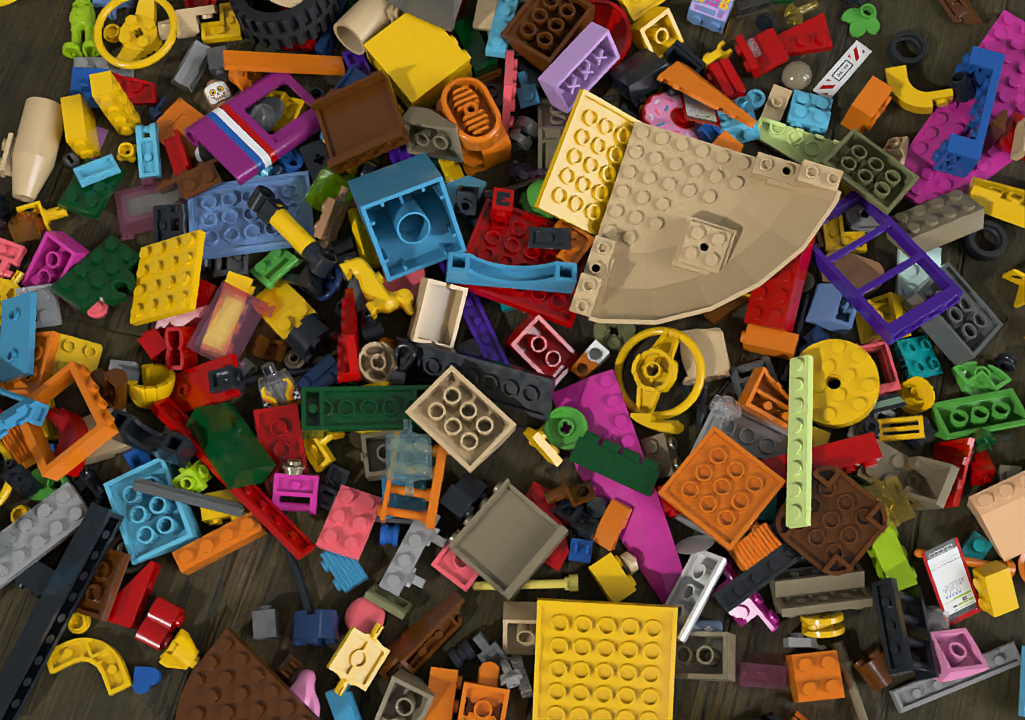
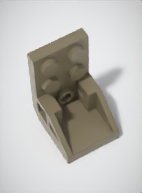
(550, 128)
(922, 478)

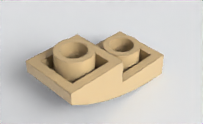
(484, 14)
(897, 148)

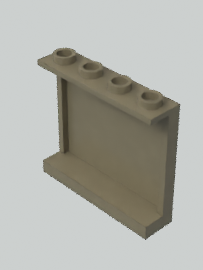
(507, 539)

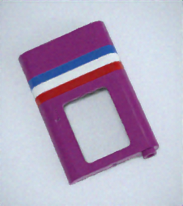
(240, 141)

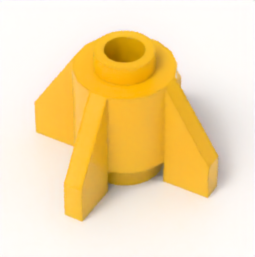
(180, 652)

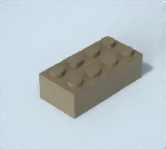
(940, 220)

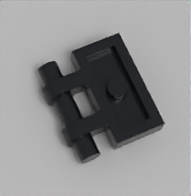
(165, 221)

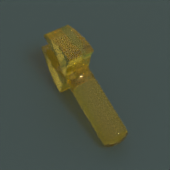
(797, 19)

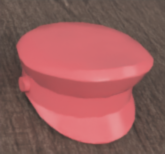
(364, 615)

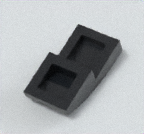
(328, 490)
(576, 519)

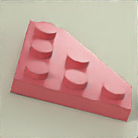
(509, 90)

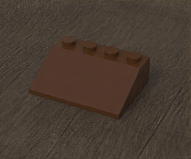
(547, 28)

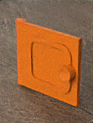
(179, 117)

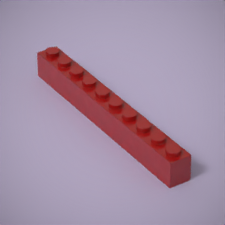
(843, 454)

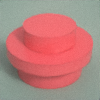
(98, 310)

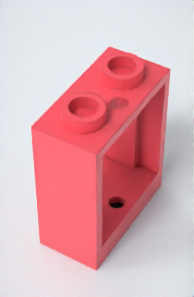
(882, 349)

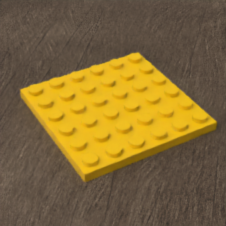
(604, 660)

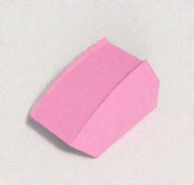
(956, 654)

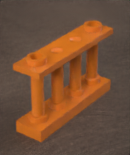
(432, 494)

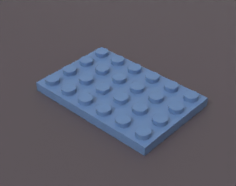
(235, 228)

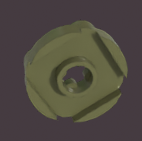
(613, 342)

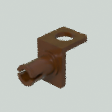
(570, 493)

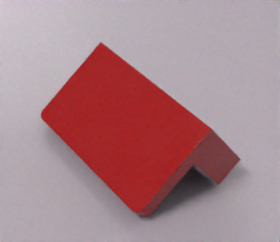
(178, 152)

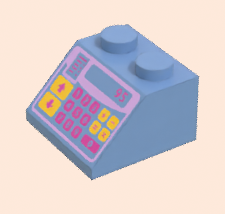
(710, 13)

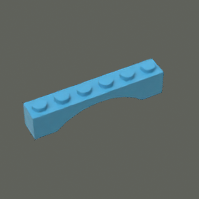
(549, 277)

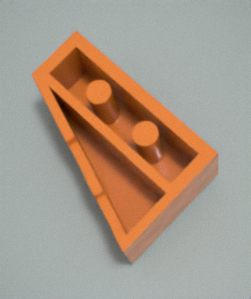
(765, 398)

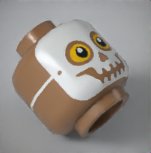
(217, 93)

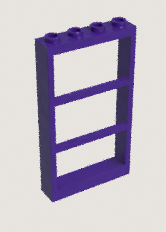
(912, 319)

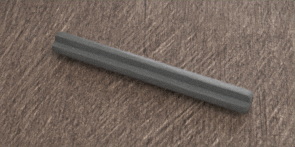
(188, 497)

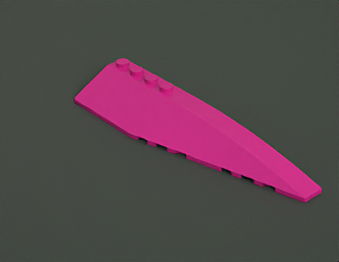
(647, 529)

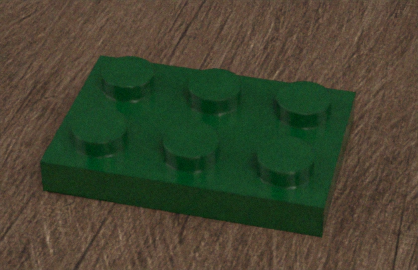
(92, 198)

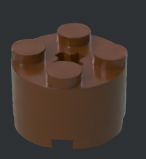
(873, 668)

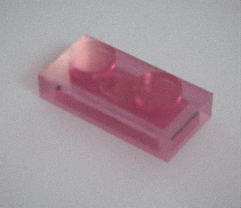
(762, 676)

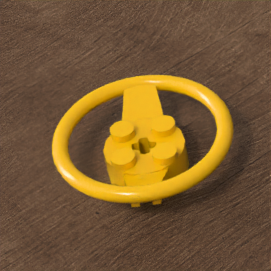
(137, 34)
(660, 355)

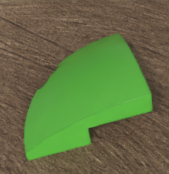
(979, 379)

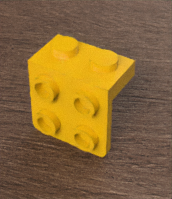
(78, 350)

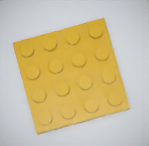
(168, 278)

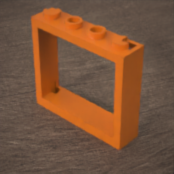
(57, 467)

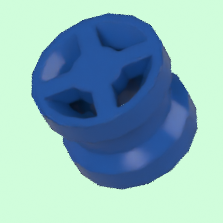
(390, 534)

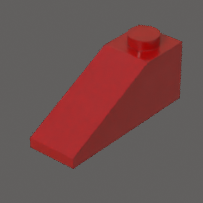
(133, 598)

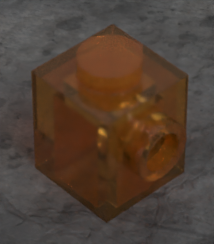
(25, 226)

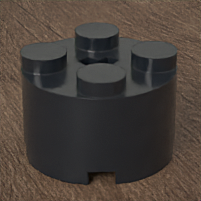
(311, 338)

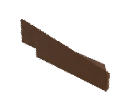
(961, 11)
(423, 637)

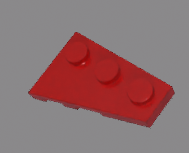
(807, 37)
(137, 90)
(956, 453)

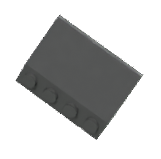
(962, 328)

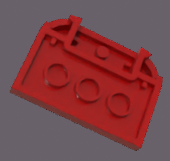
(348, 341)

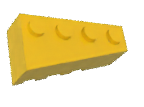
(999, 200)

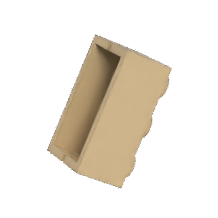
(437, 313)

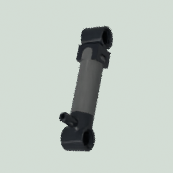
(371, 328)

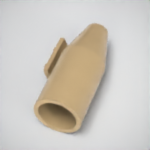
(365, 21)
(34, 150)

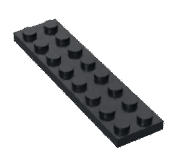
(500, 382)

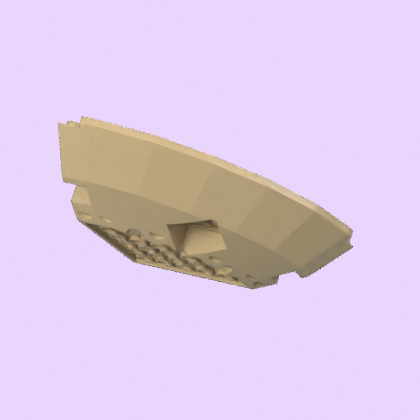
(692, 193)

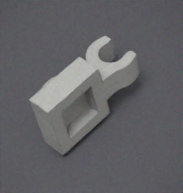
(797, 640)

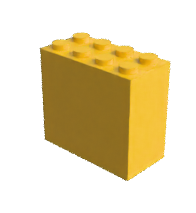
(417, 59)

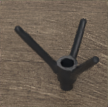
(701, 410)

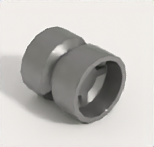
(523, 133)

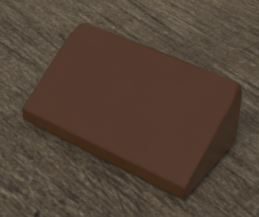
(995, 129)

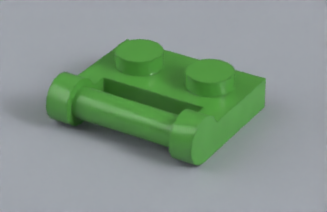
(274, 267)

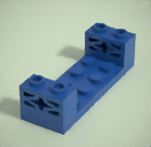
(958, 153)

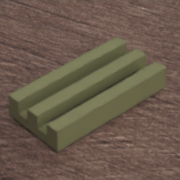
(388, 601)

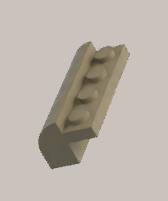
(813, 591)

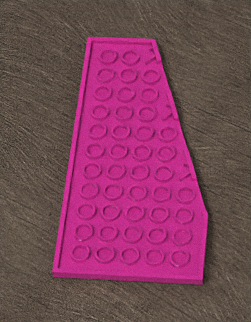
(1004, 37)

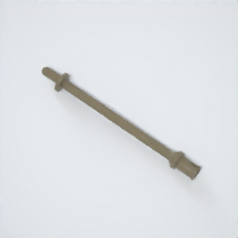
(845, 668)

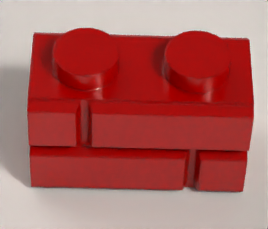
(725, 78)

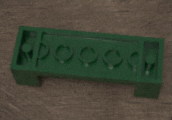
(357, 408)

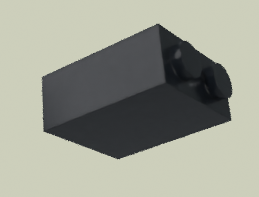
(637, 74)

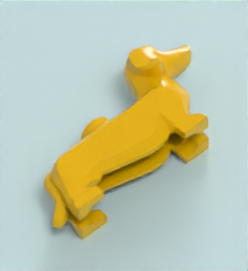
(373, 290)

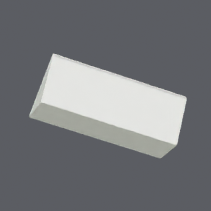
(694, 589)

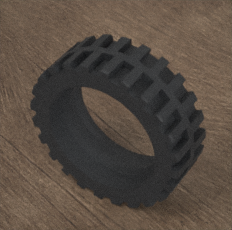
(286, 26)

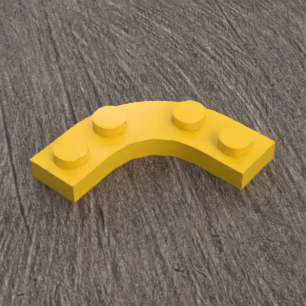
(99, 654)

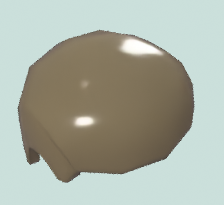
(796, 75)

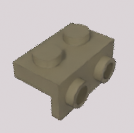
(663, 450)

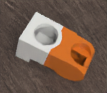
(590, 360)

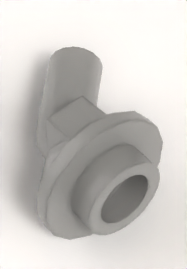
(510, 678)

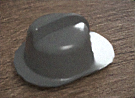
(267, 112)

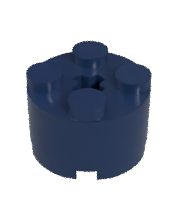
(315, 628)

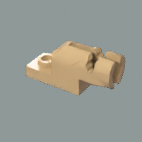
(188, 21)

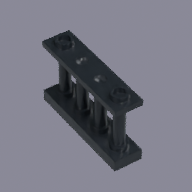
(898, 637)

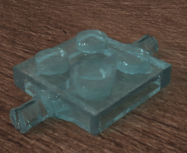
(408, 457)

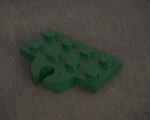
(99, 276)

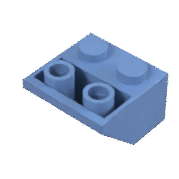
(830, 310)

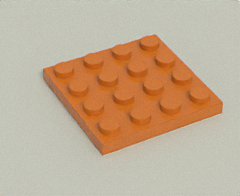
(721, 488)

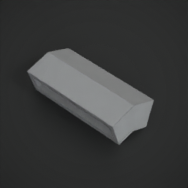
(191, 67)

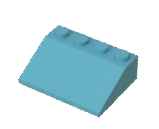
(151, 522)

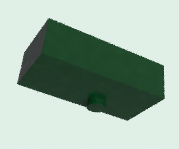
(230, 445)

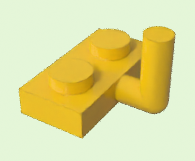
(537, 440)
(319, 453)

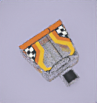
(278, 387)

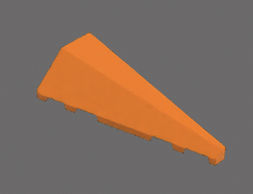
(691, 83)

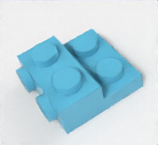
(809, 112)

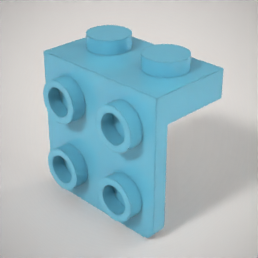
(736, 128)

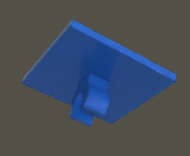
(81, 84)

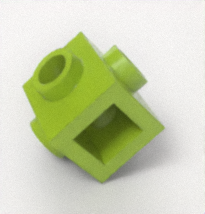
(193, 477)

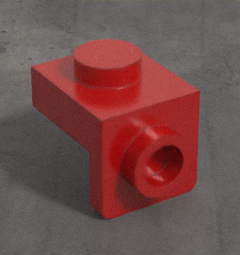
(981, 469)

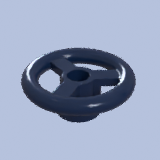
(331, 284)

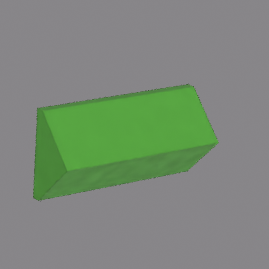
(967, 414)

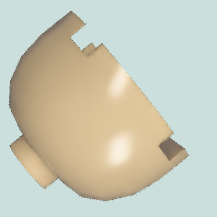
(376, 362)

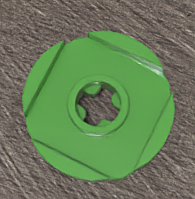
(557, 419)

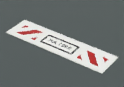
(842, 70)

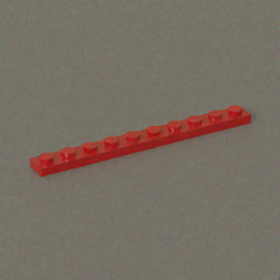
(250, 495)

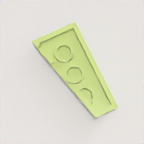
(794, 143)

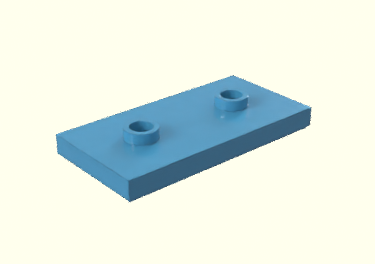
(18, 337)

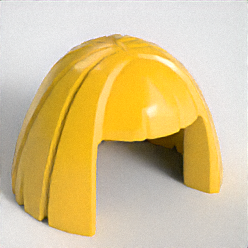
(157, 385)

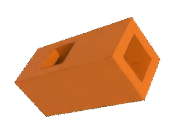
(770, 342)

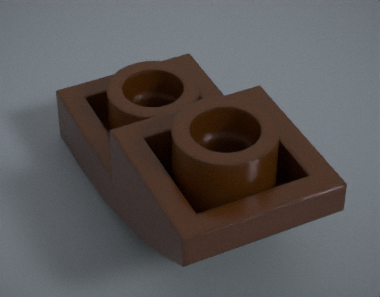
(723, 311)

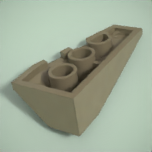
(405, 698)

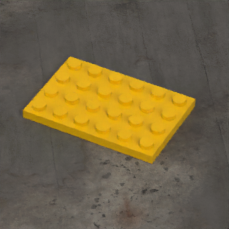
(586, 163)

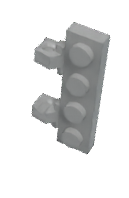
(402, 567)

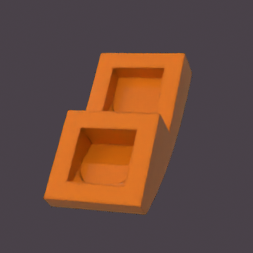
(611, 524)

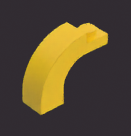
(912, 99)

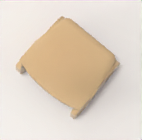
(714, 352)

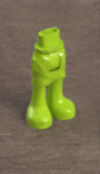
(82, 22)

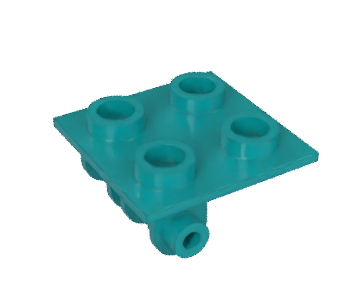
(918, 356)

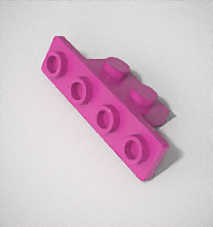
(750, 607)

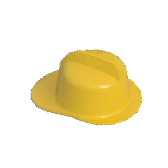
(917, 395)

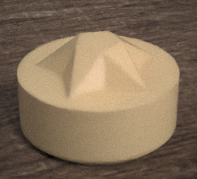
(629, 562)

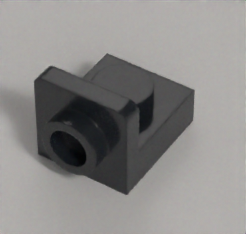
(226, 379)

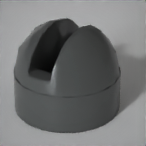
(66, 157)

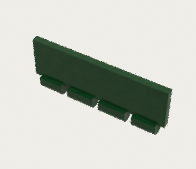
(617, 467)

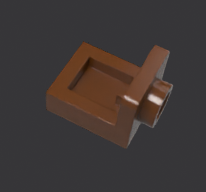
(269, 350)

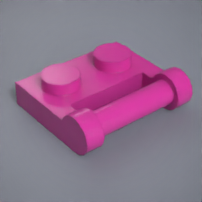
(296, 486)

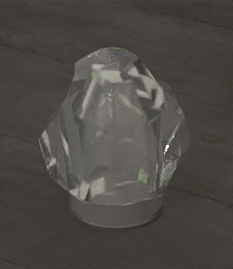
(725, 408)
(937, 618)

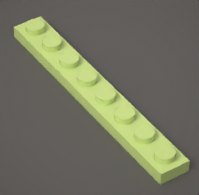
(799, 442)

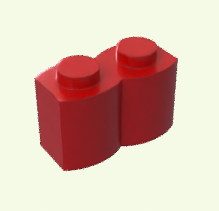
(178, 355)
(160, 624)

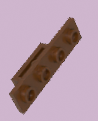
(194, 181)

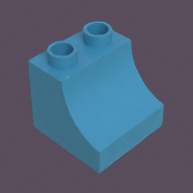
(407, 215)

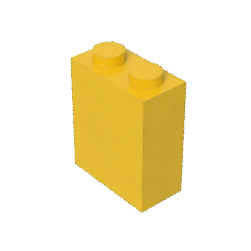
(80, 126)

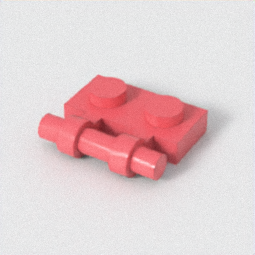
(10, 254)

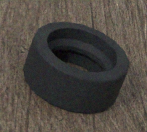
(912, 38)
(978, 254)

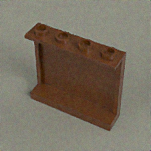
(360, 121)

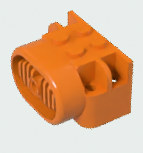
(478, 120)

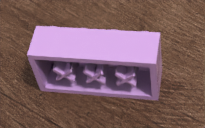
(579, 66)

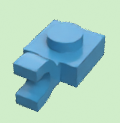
(527, 94)

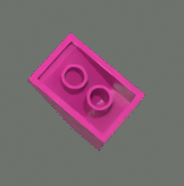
(53, 259)

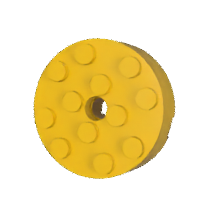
(859, 383)

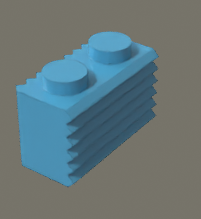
(347, 572)

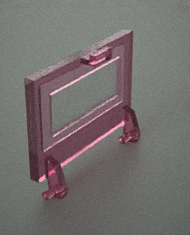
(137, 203)
(228, 323)

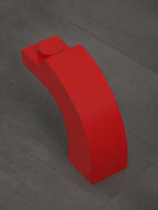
(70, 429)

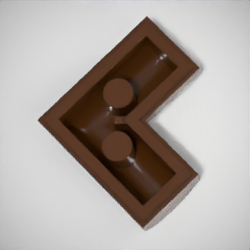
(112, 386)

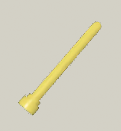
(569, 583)

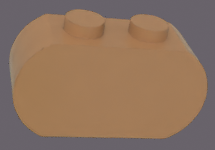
(857, 270)

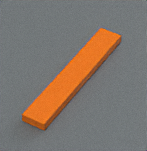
(283, 63)

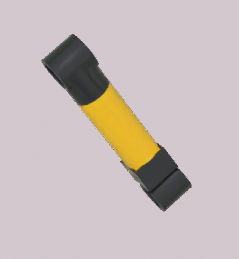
(275, 212)

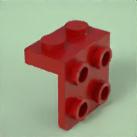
(772, 53)

